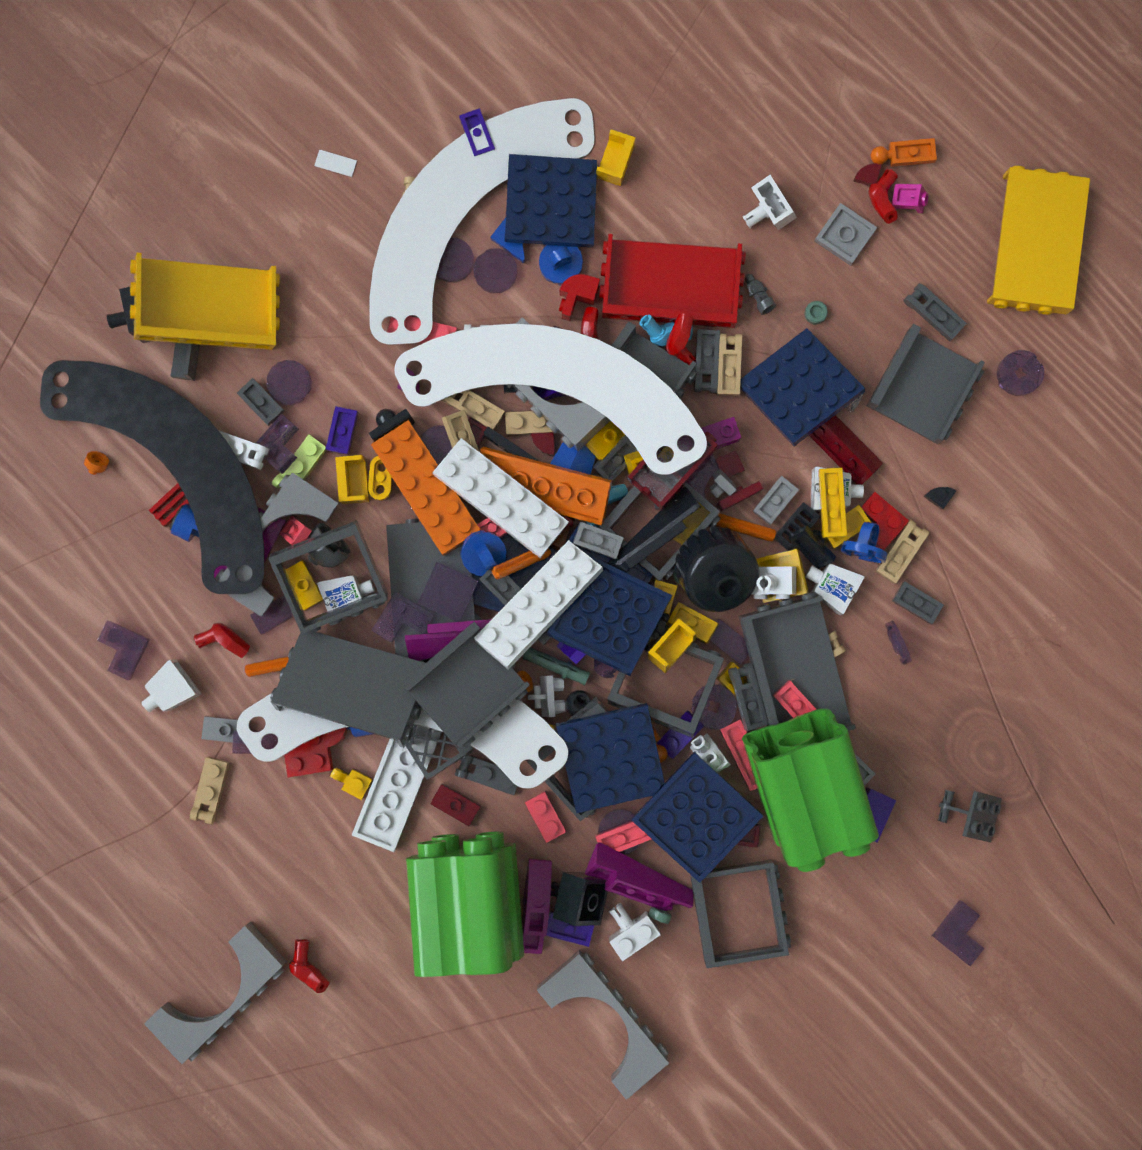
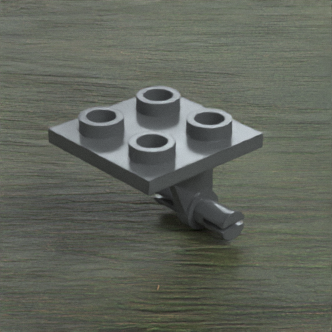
(980, 817)

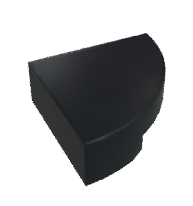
(940, 496)

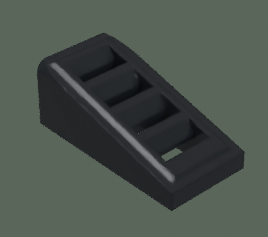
(809, 512)

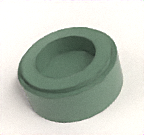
(815, 312)
(660, 915)

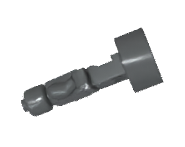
(758, 291)

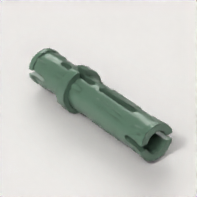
(556, 665)

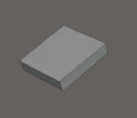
(845, 234)

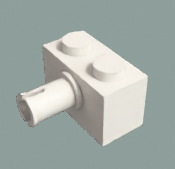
(771, 205)
(775, 581)
(632, 933)

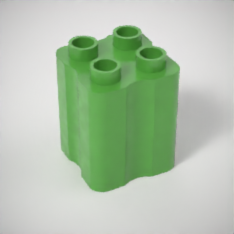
(811, 789)
(464, 905)

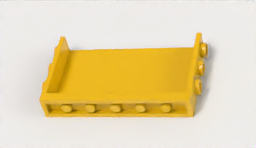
(1040, 241)
(204, 304)

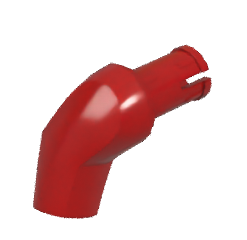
(879, 196)
(590, 322)
(679, 337)
(224, 636)
(306, 971)

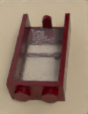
(663, 488)

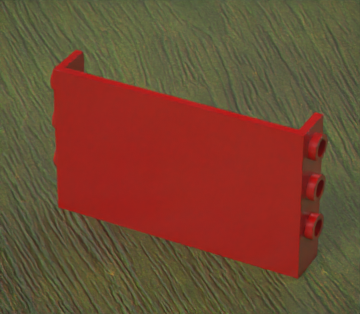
(671, 281)

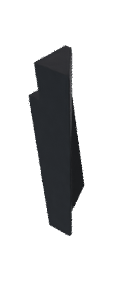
(658, 531)

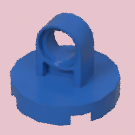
(560, 263)
(865, 546)
(482, 552)

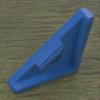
(514, 249)

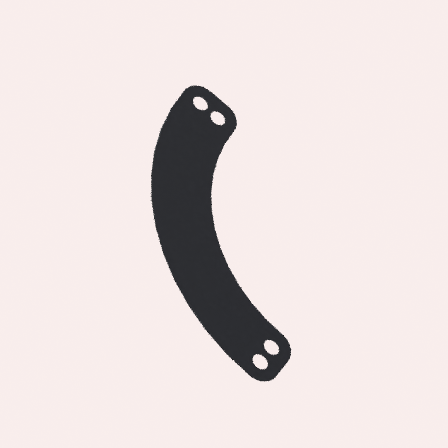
(187, 447)

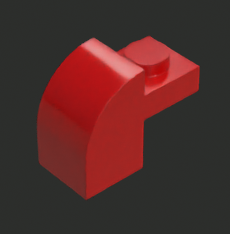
(577, 288)

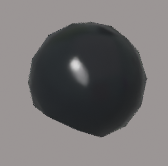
(576, 701)

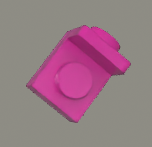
(910, 197)

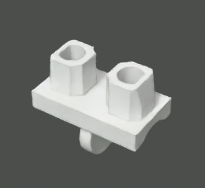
(544, 696)
(709, 751)

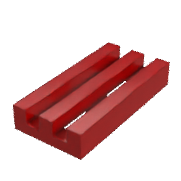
(159, 516)

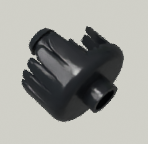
(716, 570)

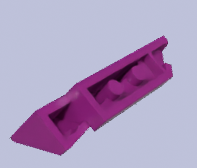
(439, 635)
(636, 880)

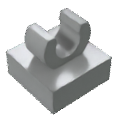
(722, 484)

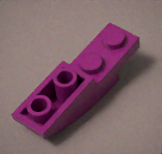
(536, 904)

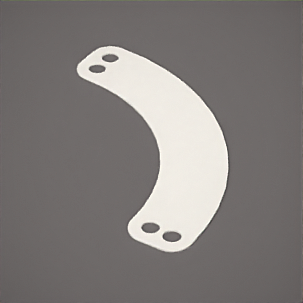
(444, 195)
(564, 363)
(506, 742)

